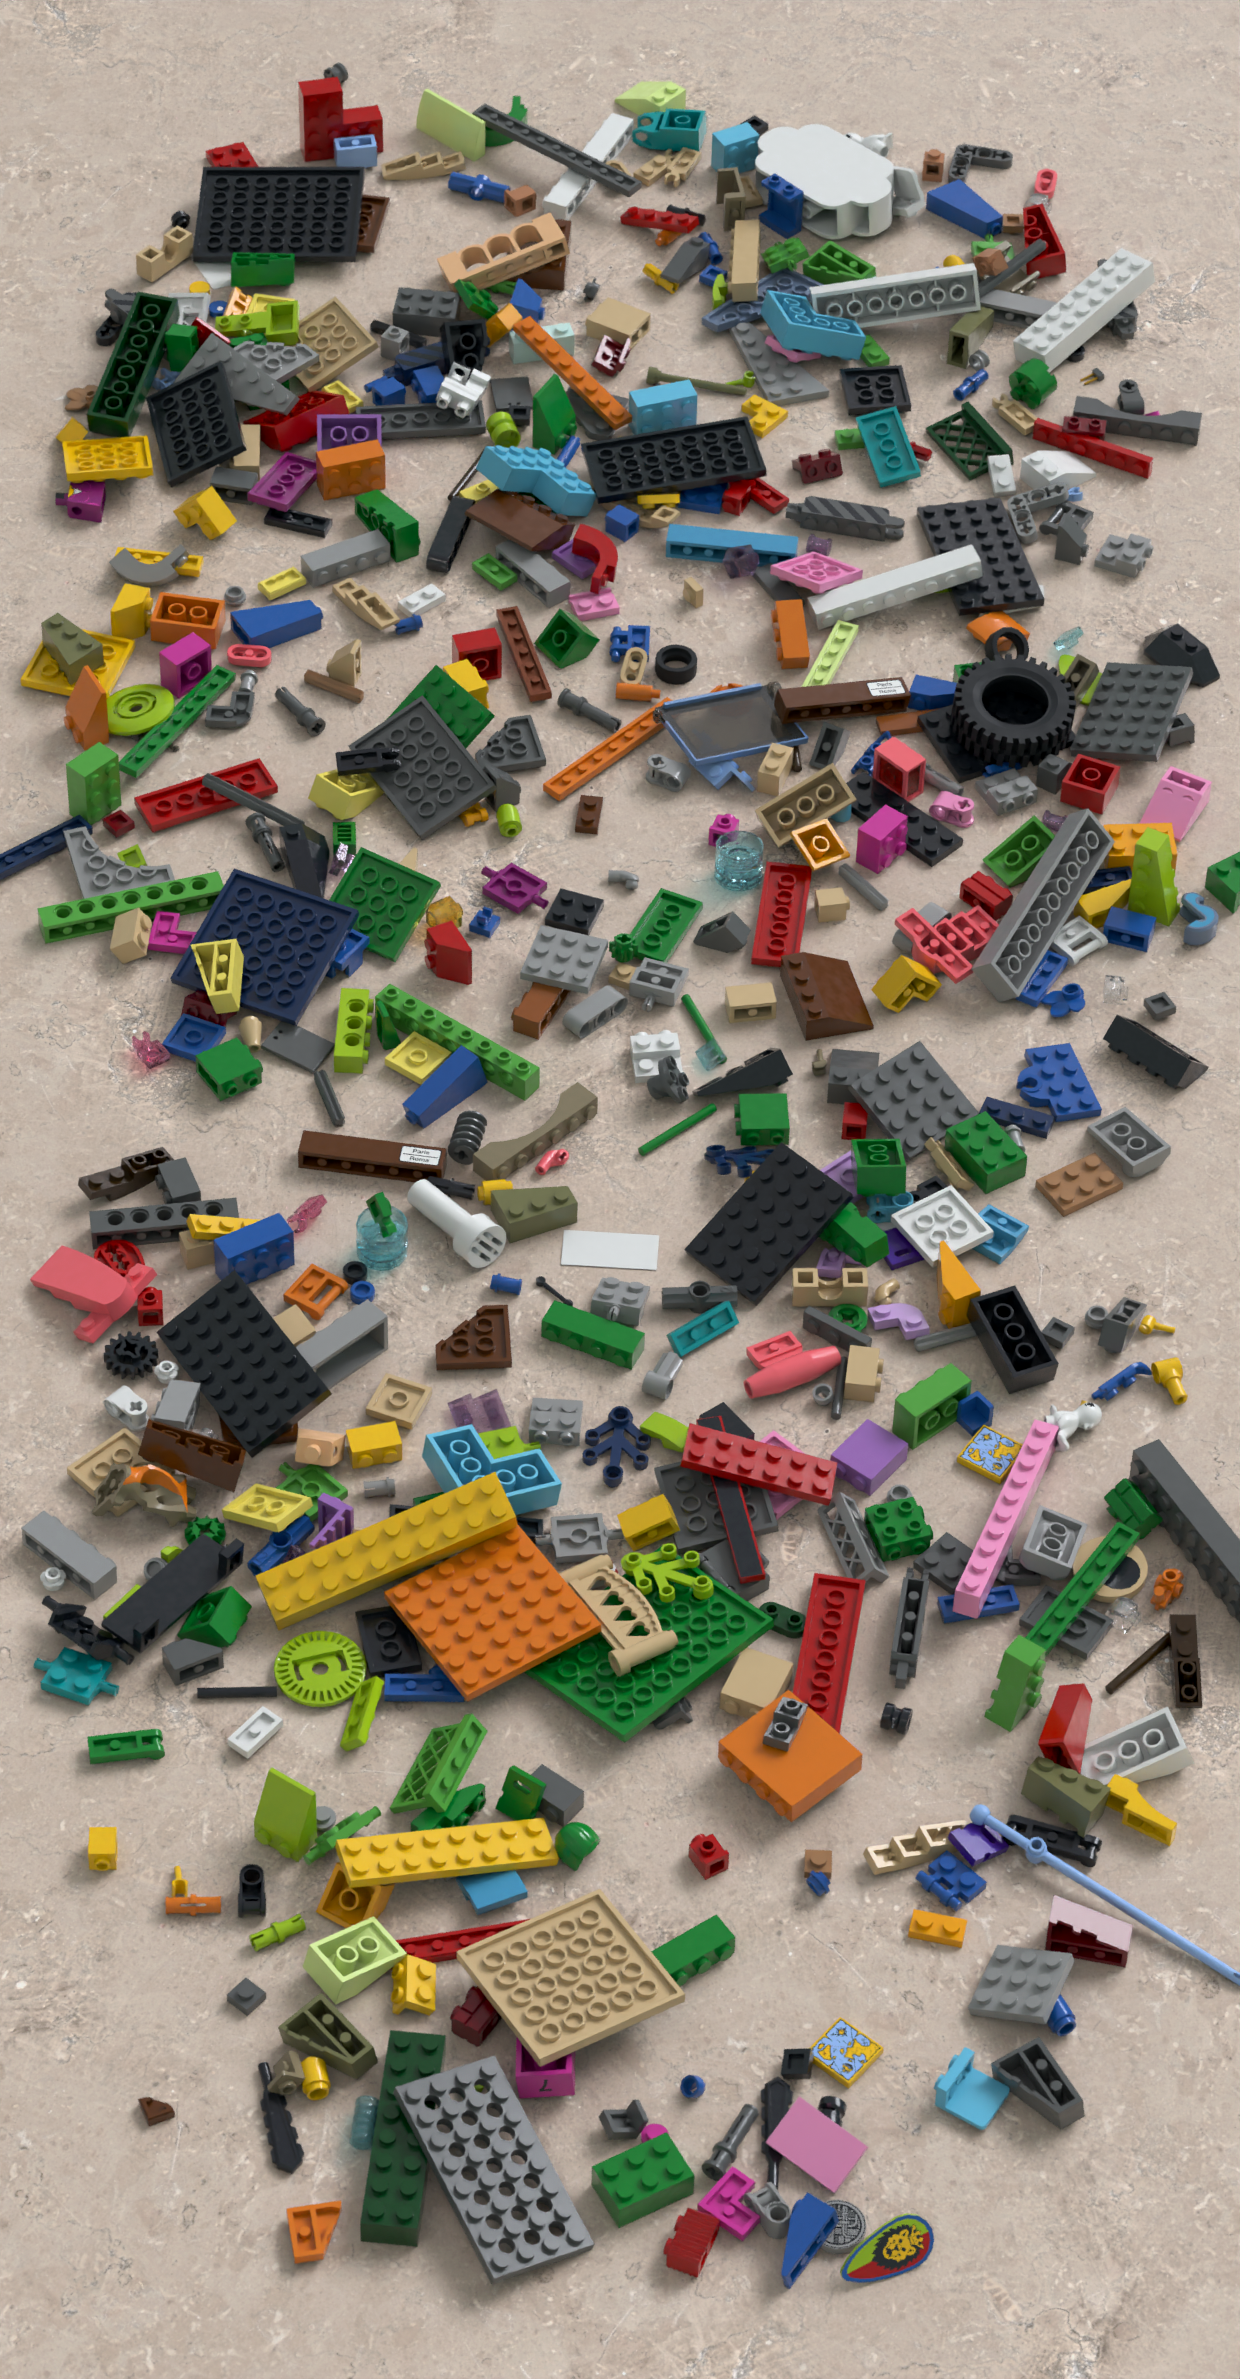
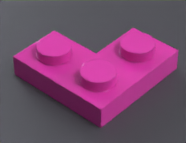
(165, 935)
(725, 2203)

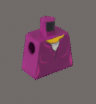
(84, 500)

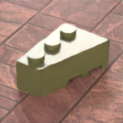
(71, 646)
(533, 1210)
(1066, 1793)
(326, 2033)

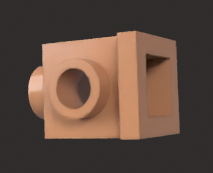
(933, 162)
(520, 200)
(990, 262)

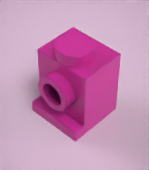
(721, 826)

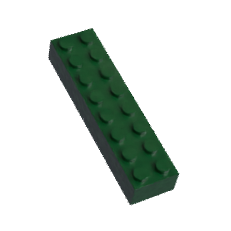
(132, 365)
(397, 2162)

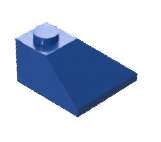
(527, 302)

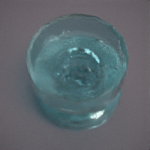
(739, 860)
(379, 1252)

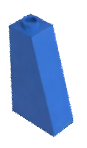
(964, 208)
(276, 623)
(445, 1088)

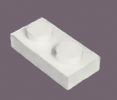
(1001, 475)
(422, 600)
(255, 1732)

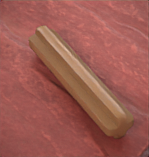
(334, 686)

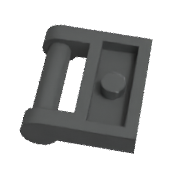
(1078, 514)

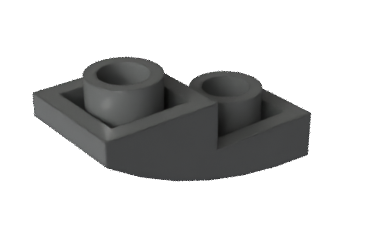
(785, 1723)

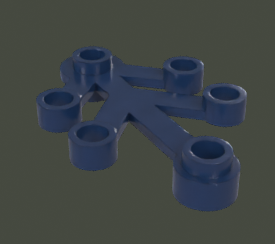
(718, 1155)
(618, 1419)

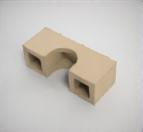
(176, 247)
(812, 1291)

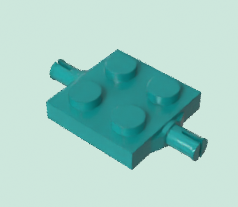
(76, 1676)

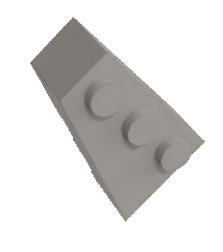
(178, 1404)

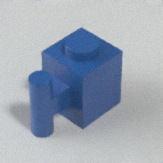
(386, 391)

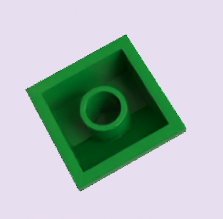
(566, 639)
(216, 1618)

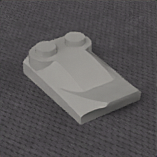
(1130, 1142)
(1052, 1544)

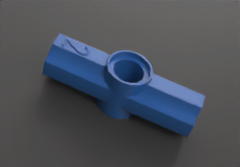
(477, 187)
(279, 1544)

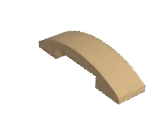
(647, 517)

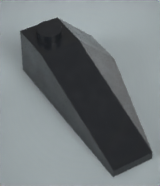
(305, 858)
(760, 1071)

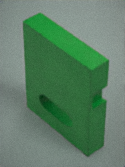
(518, 1801)

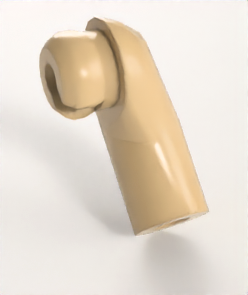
(883, 1291)

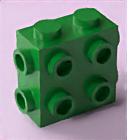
(229, 1069)
(762, 1119)
(898, 1528)

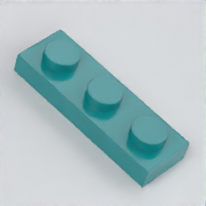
(702, 1328)

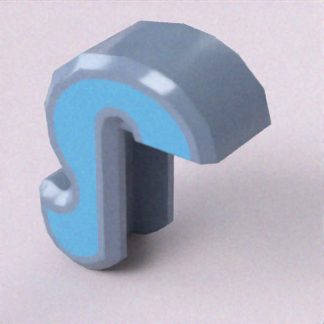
(1201, 917)

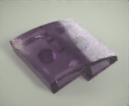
(483, 1412)

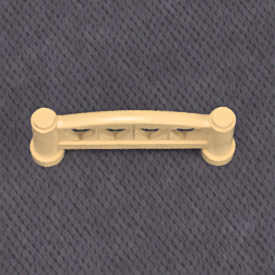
(627, 1649)

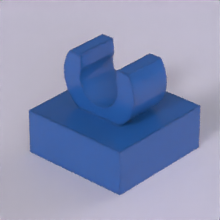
(484, 922)

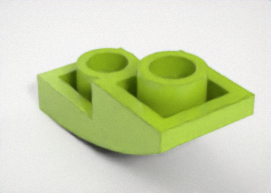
(720, 290)
(667, 1429)

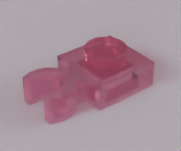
(150, 1052)

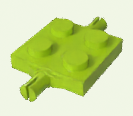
(506, 1442)

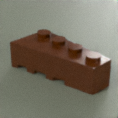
(193, 1454)

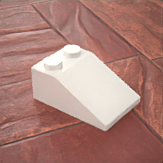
(1052, 467)

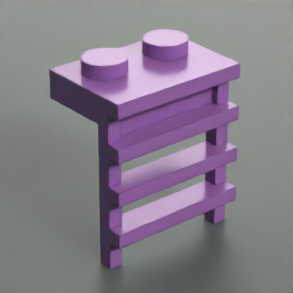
(334, 1521)

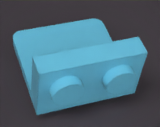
(969, 2092)

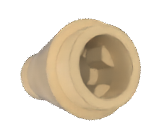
(250, 1030)

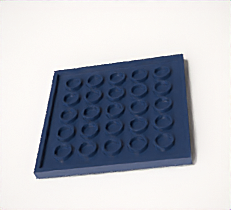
(284, 940)

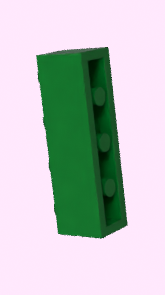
(592, 1334)
(696, 1950)

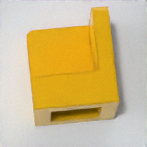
(72, 431)

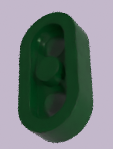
(783, 1620)

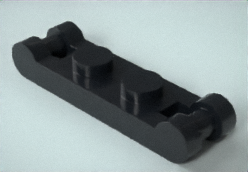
(1059, 1840)

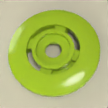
(156, 706)
(315, 1649)

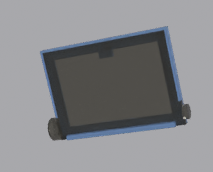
(728, 723)

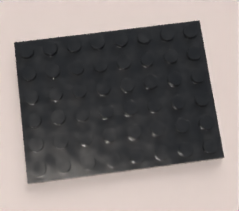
(279, 211)

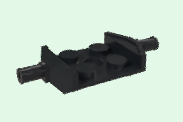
(72, 1623)

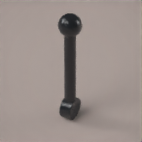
(541, 1281)

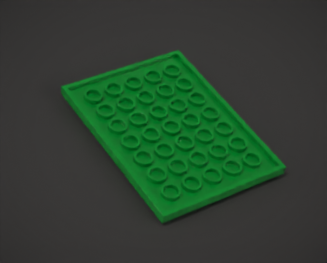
(708, 1637)

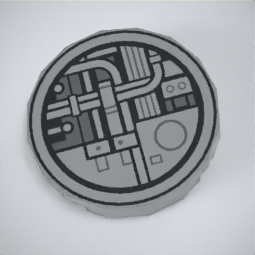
(849, 2230)

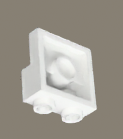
(649, 1049)

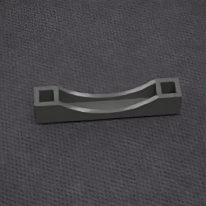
(1173, 427)

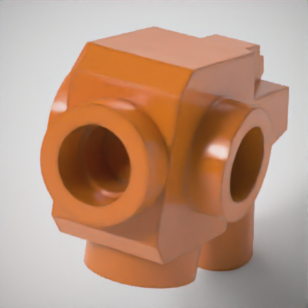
(1167, 1588)

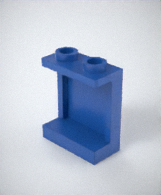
(784, 206)

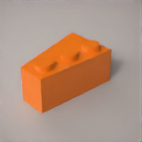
(790, 634)

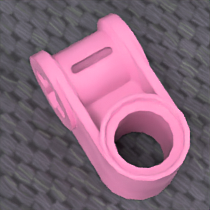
(951, 808)

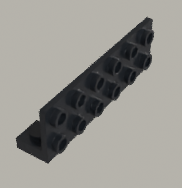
(173, 1591)

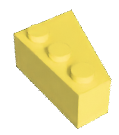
(221, 972)

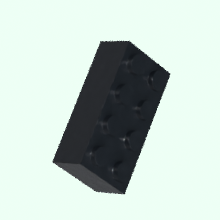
(1012, 1339)

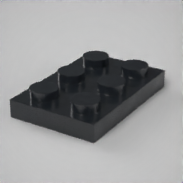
(387, 1642)

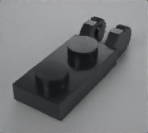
(367, 761)

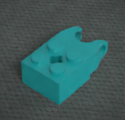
(672, 129)

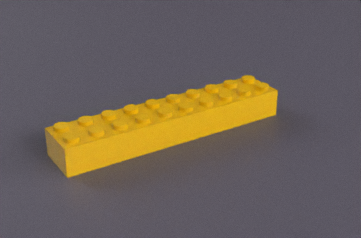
(386, 1551)

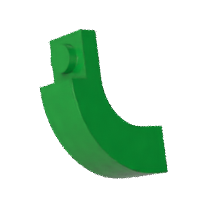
(519, 112)

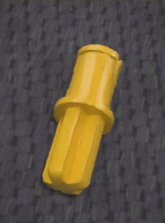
(654, 273)

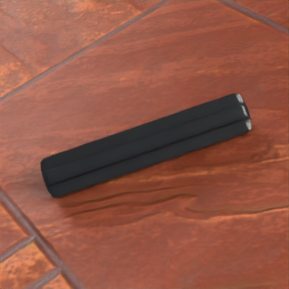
(414, 340)

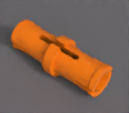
(173, 1905)

